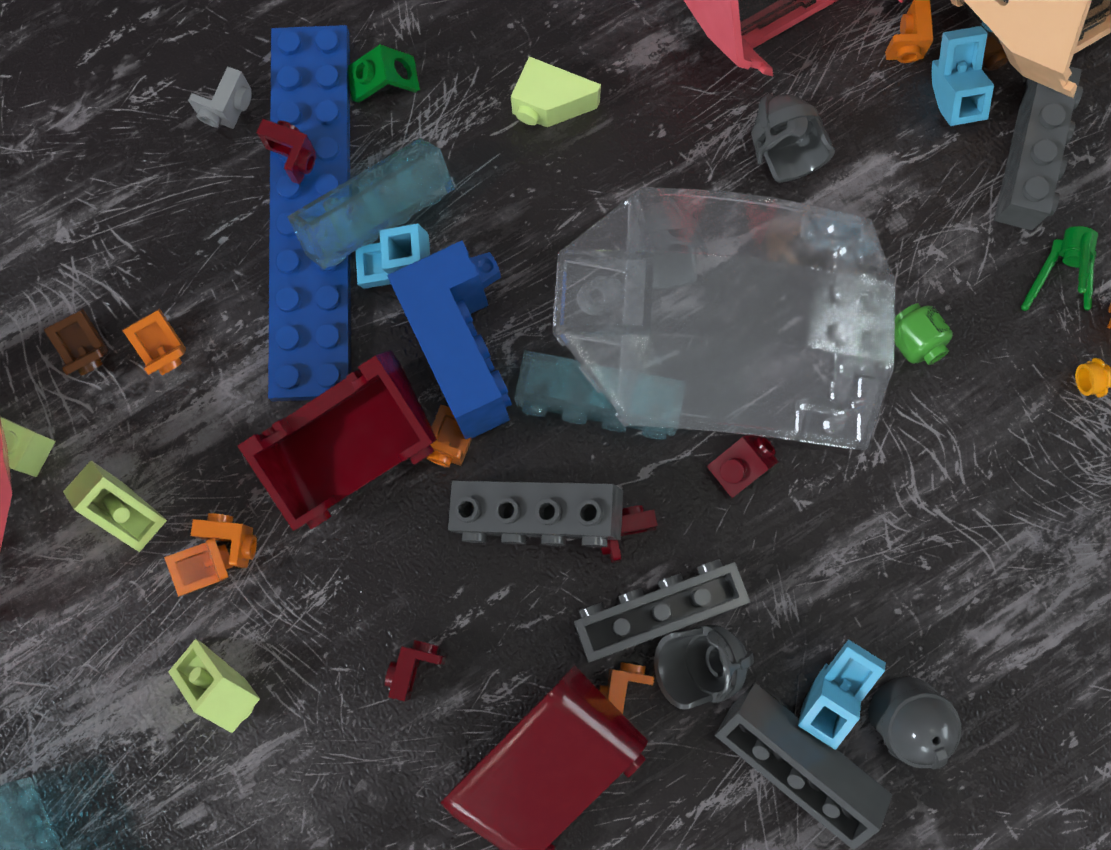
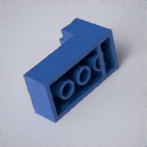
(438, 303)

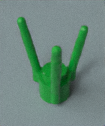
(1078, 252)

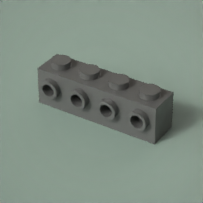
(1037, 154)
(536, 510)
(662, 611)
(805, 767)

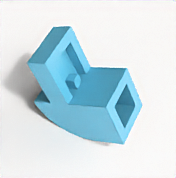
(958, 78)
(395, 250)
(837, 693)

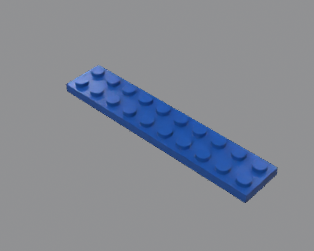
(307, 302)

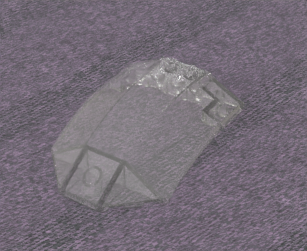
(732, 315)

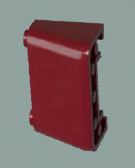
(340, 441)
(548, 768)

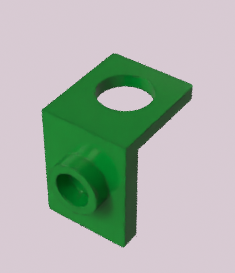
(378, 69)

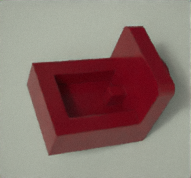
(290, 142)
(743, 463)
(634, 521)
(402, 674)

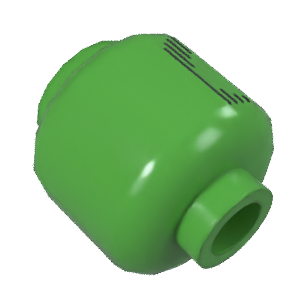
(922, 334)

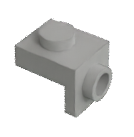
(227, 103)

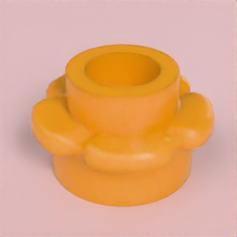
(1093, 378)

